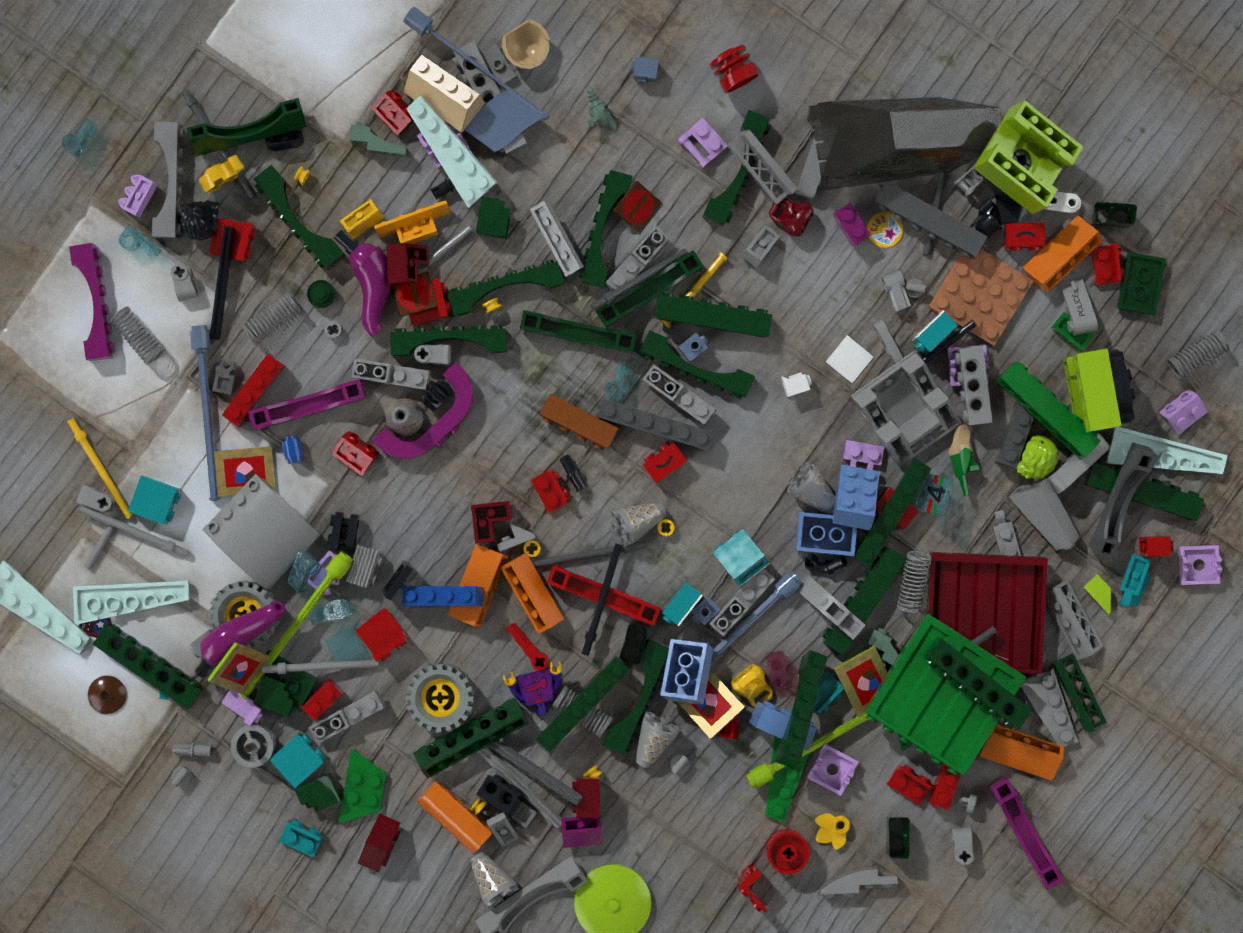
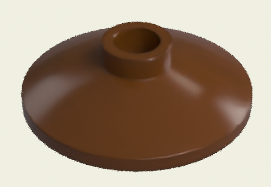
(113, 687)

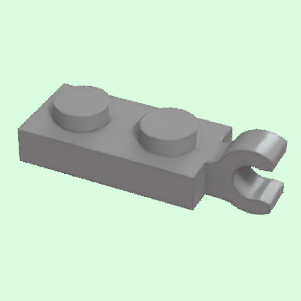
(1005, 535)

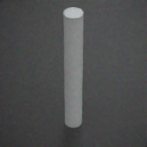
(450, 244)
(99, 546)

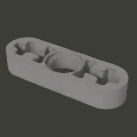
(887, 341)

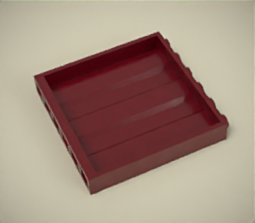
(996, 591)

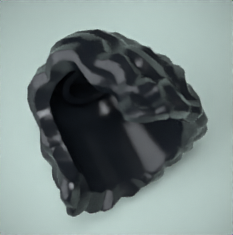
(199, 219)

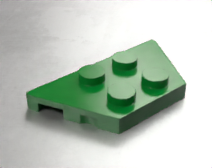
(362, 788)

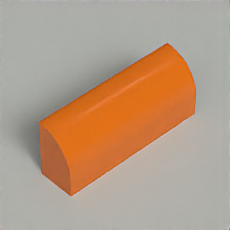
(1062, 254)
(485, 572)
(1023, 752)
(455, 816)

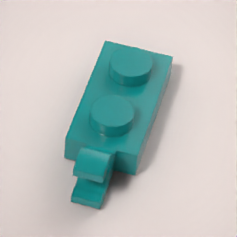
(1133, 578)

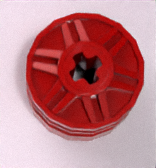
(735, 70)

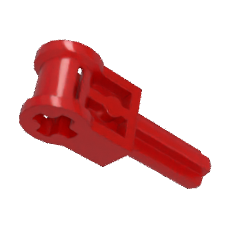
(527, 646)

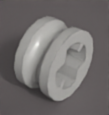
(332, 324)

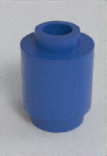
(292, 449)

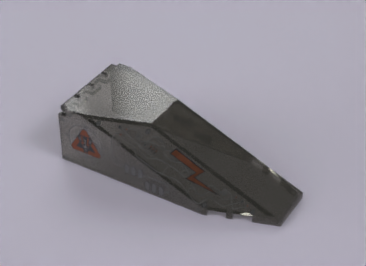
(897, 138)

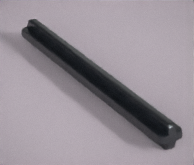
(222, 282)

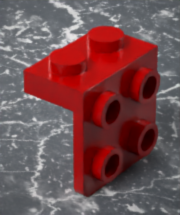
(242, 241)
(436, 313)
(382, 635)
(748, 877)

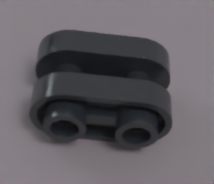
(335, 539)

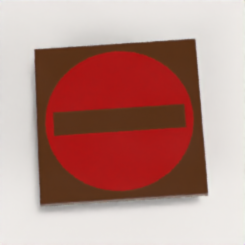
(637, 206)
(415, 297)

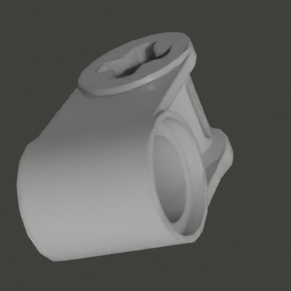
(971, 181)
(184, 286)
(436, 354)
(93, 498)
(962, 841)

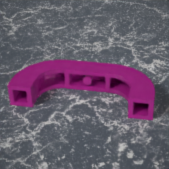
(447, 424)

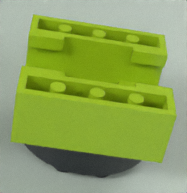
(1040, 152)
(1100, 389)

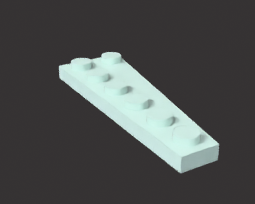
(457, 160)
(1170, 453)
(111, 600)
(38, 610)

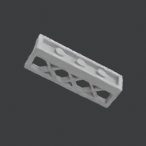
(767, 161)
(556, 238)
(1071, 622)

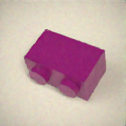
(851, 225)
(581, 832)

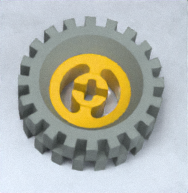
(232, 594)
(443, 718)

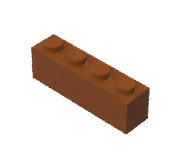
(578, 421)

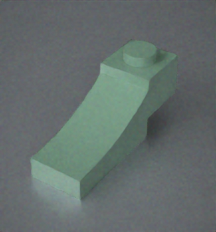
(363, 135)
(883, 642)

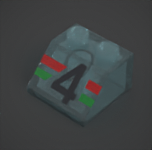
(935, 495)

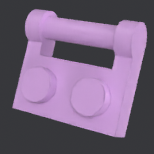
(706, 138)

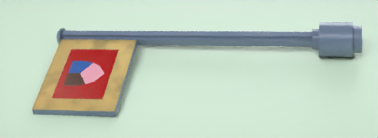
(228, 468)
(719, 703)

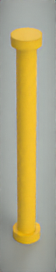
(703, 279)

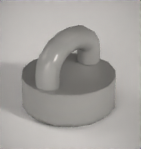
(969, 803)

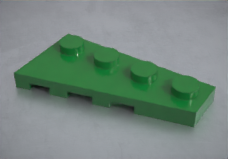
(782, 787)

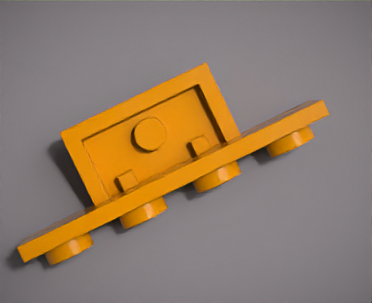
(415, 225)

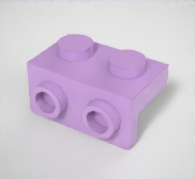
(1184, 411)

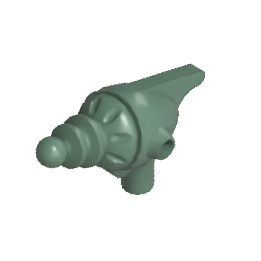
(599, 111)

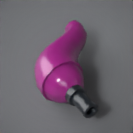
(371, 271)
(239, 630)

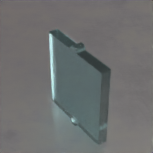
(346, 646)

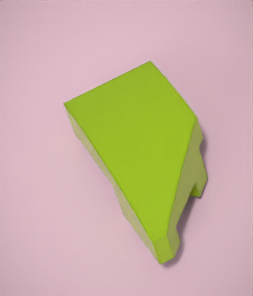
(1100, 592)

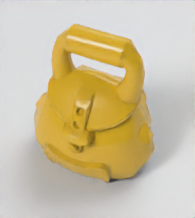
(751, 684)

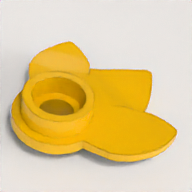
(830, 832)

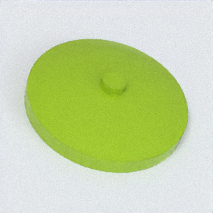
(613, 900)

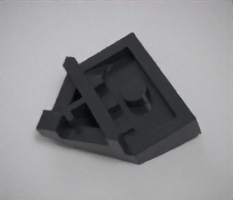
(1009, 211)

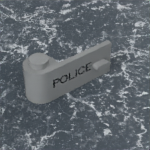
(1080, 308)

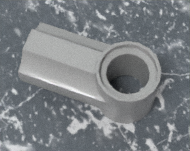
(895, 287)

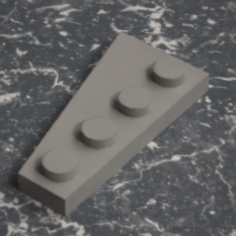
(1048, 702)

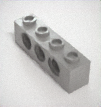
(983, 413)

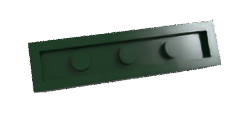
(1074, 698)

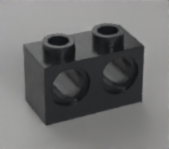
(498, 798)

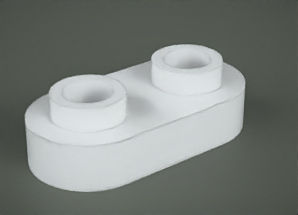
(1062, 203)

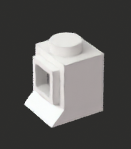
(796, 384)

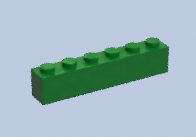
(1048, 410)

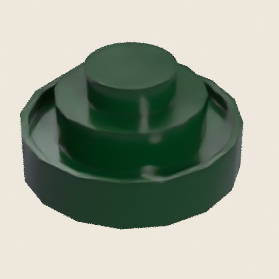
(321, 294)

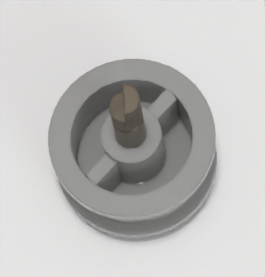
(253, 745)

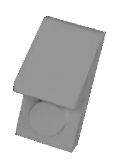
(521, 536)
(503, 829)

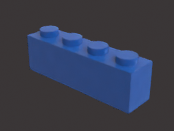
(442, 596)

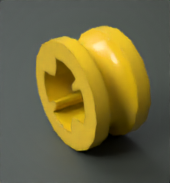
(301, 175)
(492, 305)
(659, 527)
(527, 544)
(592, 772)
(478, 805)

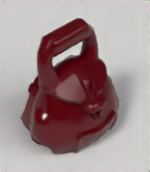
(794, 216)

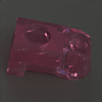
(776, 669)

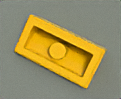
(361, 219)

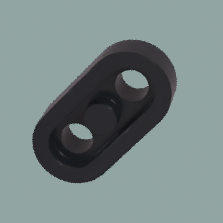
(285, 141)

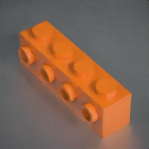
(535, 596)

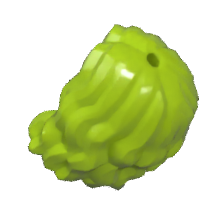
(1038, 458)

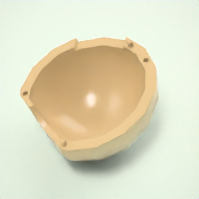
(526, 45)

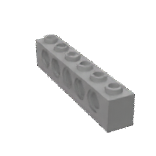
(489, 87)

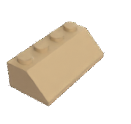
(447, 95)

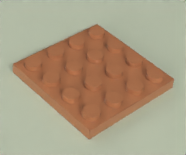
(981, 292)

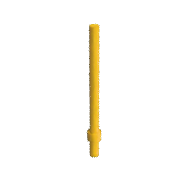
(81, 436)

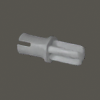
(192, 749)

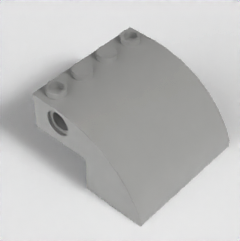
(906, 409)
(261, 532)

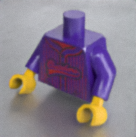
(536, 687)

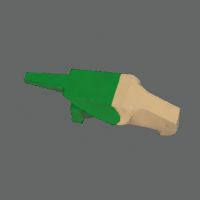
(962, 455)

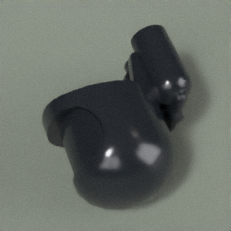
(987, 223)

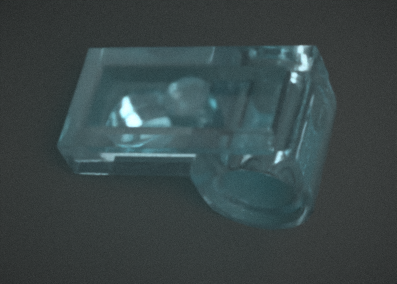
(139, 239)
(330, 611)

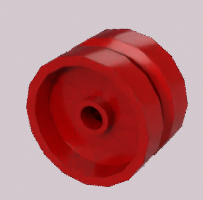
(790, 862)

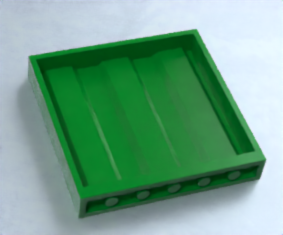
(931, 708)

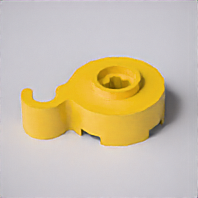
(221, 174)

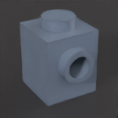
(644, 69)
(693, 347)
(704, 611)

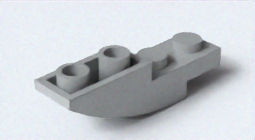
(639, 258)
(391, 374)
(679, 395)
(741, 601)
(831, 608)
(347, 717)
(849, 882)

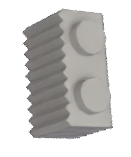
(364, 566)

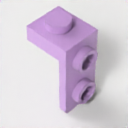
(243, 707)

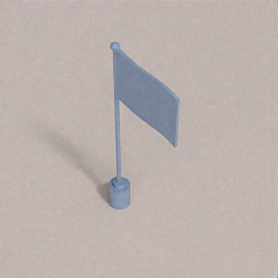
(503, 116)

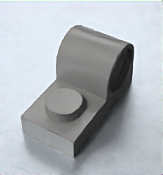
(760, 246)

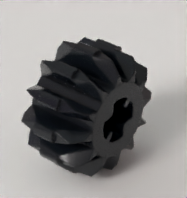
(437, 394)

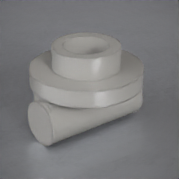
(915, 288)
(679, 764)
(181, 776)

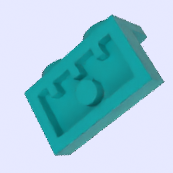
(829, 690)
(301, 837)

